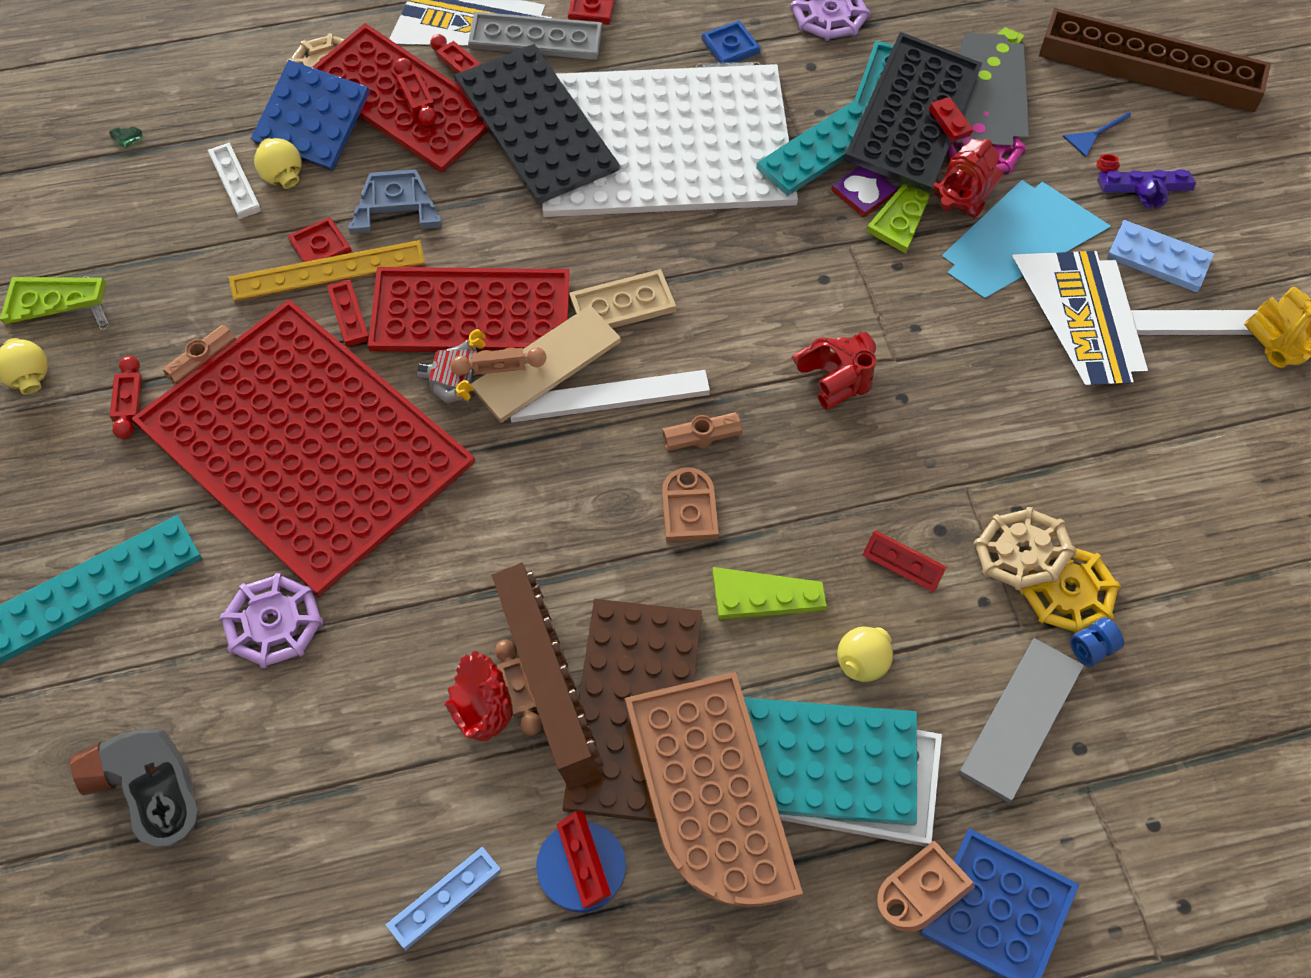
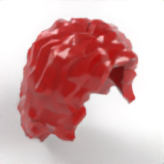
(479, 698)

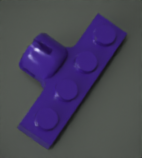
(1149, 186)

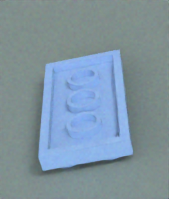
(1160, 256)

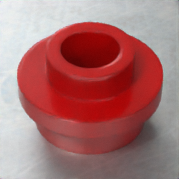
(1108, 163)

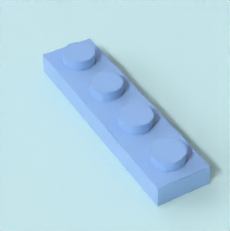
(443, 898)

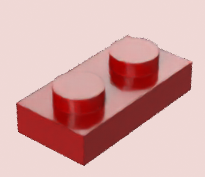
(951, 119)

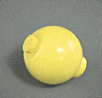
(278, 162)
(22, 365)
(865, 653)

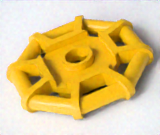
(1081, 599)

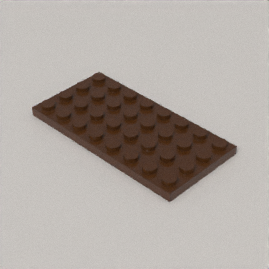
(628, 654)

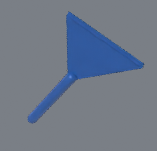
(1084, 141)

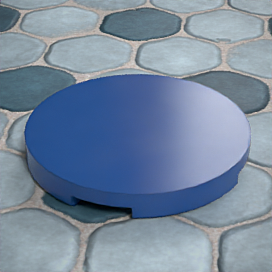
(556, 876)

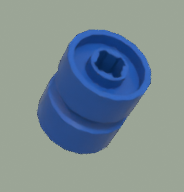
(1096, 642)

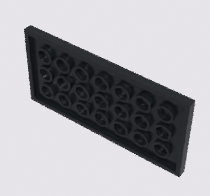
(536, 123)
(897, 129)

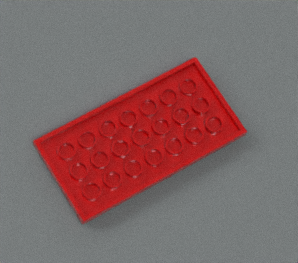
(369, 60)
(441, 307)

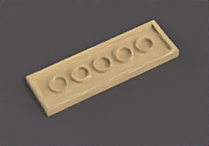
(567, 351)

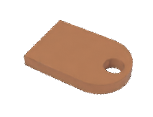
(691, 508)
(925, 888)

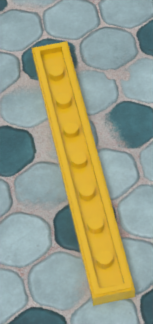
(324, 270)

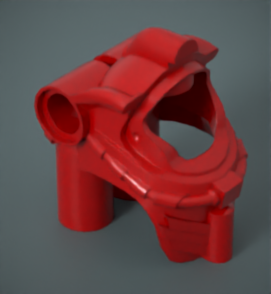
(970, 178)
(849, 367)

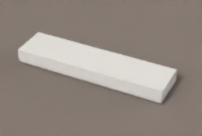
(234, 180)

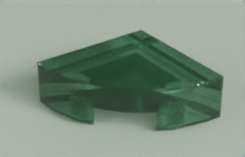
(126, 136)

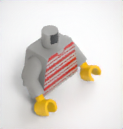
(442, 380)

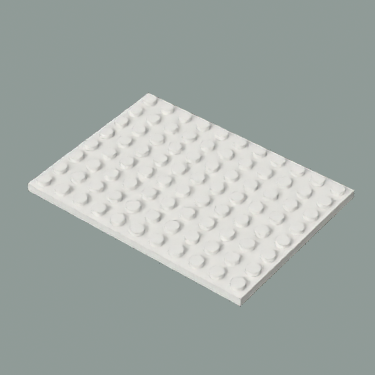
(680, 139)

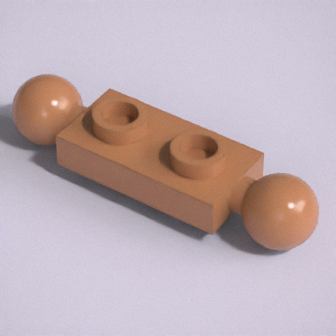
(498, 361)
(519, 690)

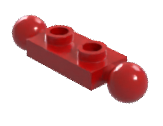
(452, 54)
(415, 91)
(125, 397)

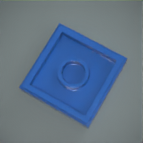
(731, 43)

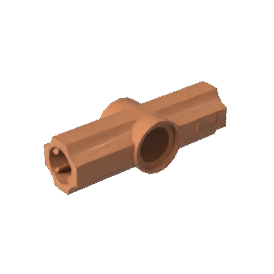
(197, 353)
(715, 429)

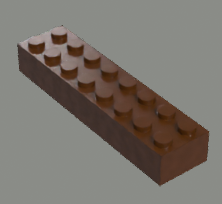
(548, 676)

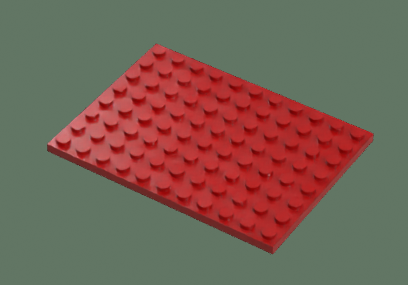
(304, 445)

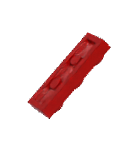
(348, 313)
(904, 561)
(583, 859)

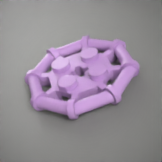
(825, 19)
(273, 634)

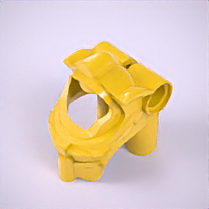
(1284, 328)

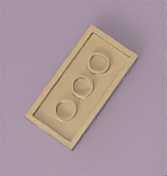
(627, 299)

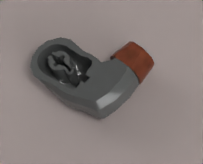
(152, 781)

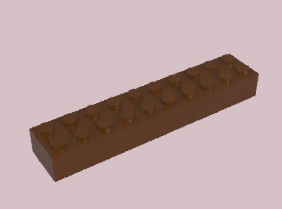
(1155, 60)

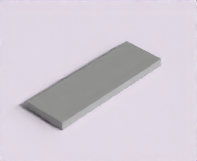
(549, 35)
(1021, 720)

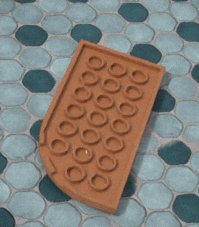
(713, 792)

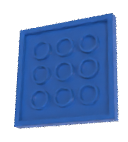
(312, 113)
(1010, 914)

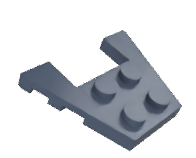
(393, 193)

